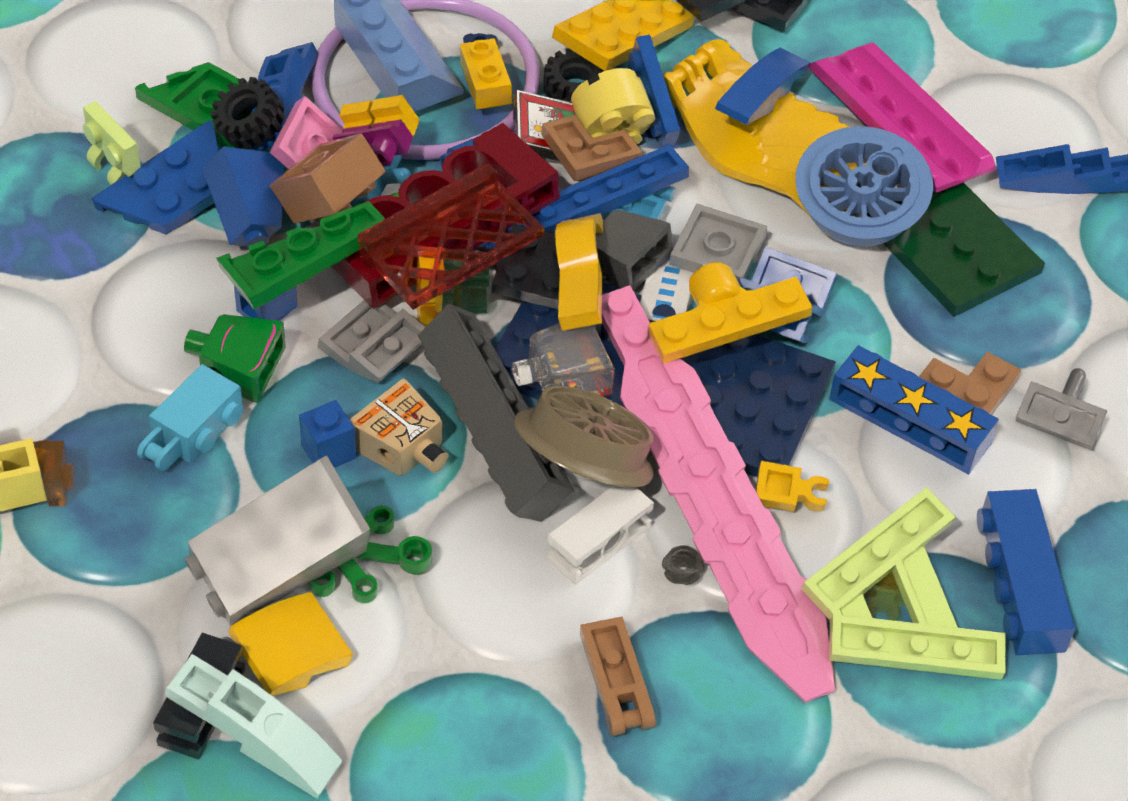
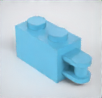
(191, 418)

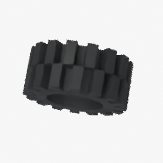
(566, 67)
(238, 101)

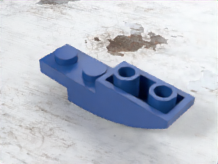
(286, 76)

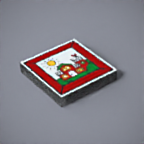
(530, 113)

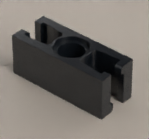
(182, 729)

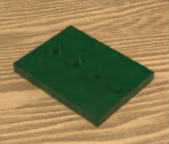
(963, 251)

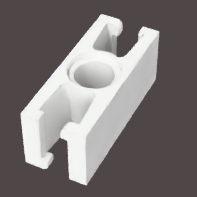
(599, 531)

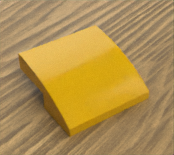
(290, 643)

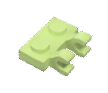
(110, 141)

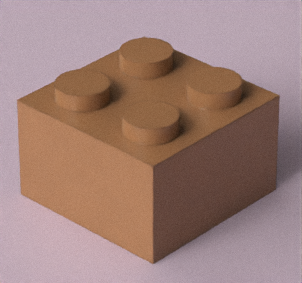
(328, 179)

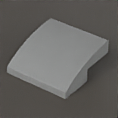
(372, 340)

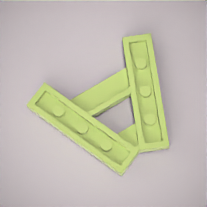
(933, 638)

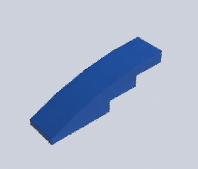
(762, 85)
(1063, 173)

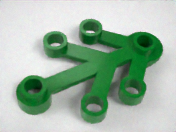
(408, 548)

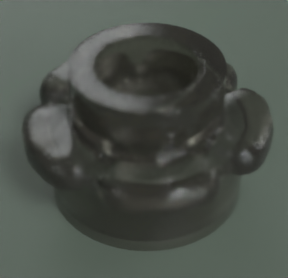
(682, 557)

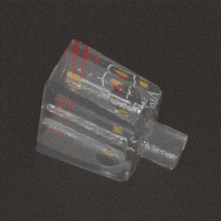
(567, 359)

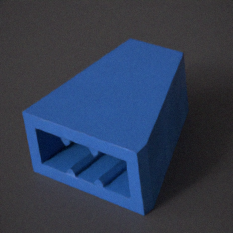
(242, 193)

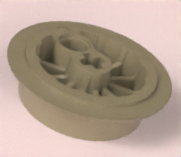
(588, 436)

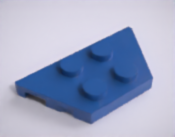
(166, 187)

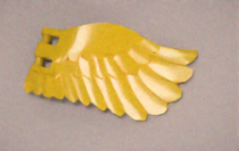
(754, 153)

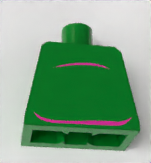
(241, 351)

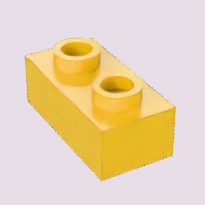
(485, 73)

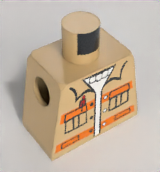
(400, 431)

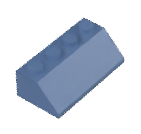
(395, 51)

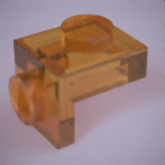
(57, 472)

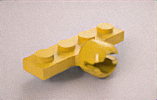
(726, 312)

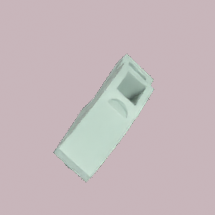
(257, 720)

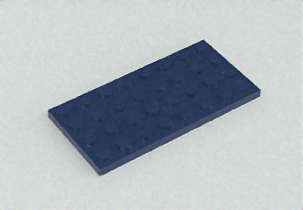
(756, 385)

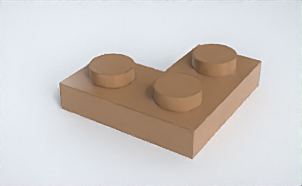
(586, 155)
(983, 387)

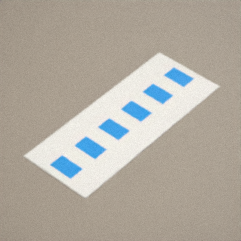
(666, 286)

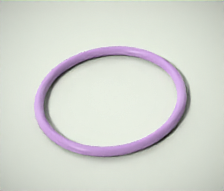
(468, 7)

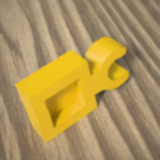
(782, 488)

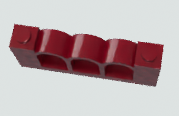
(518, 170)

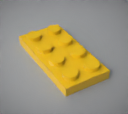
(610, 28)

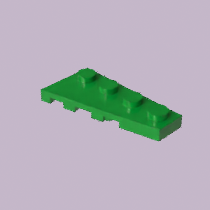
(304, 253)

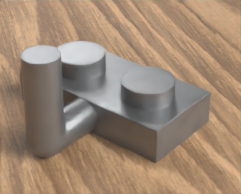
(1062, 412)

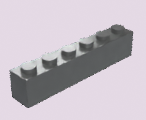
(488, 405)

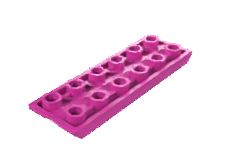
(894, 102)

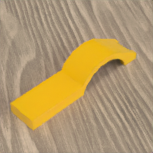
(579, 272)

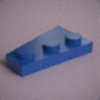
(647, 67)

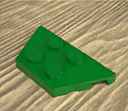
(190, 96)

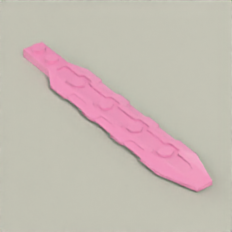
(721, 506)

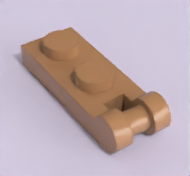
(617, 675)

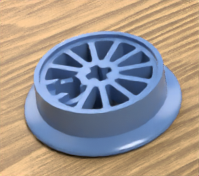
(863, 187)

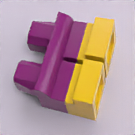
(385, 124)

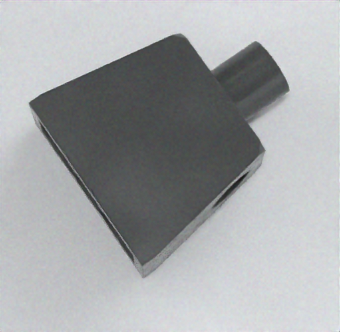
(632, 247)

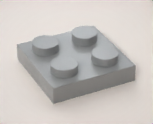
(718, 238)

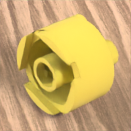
(614, 104)

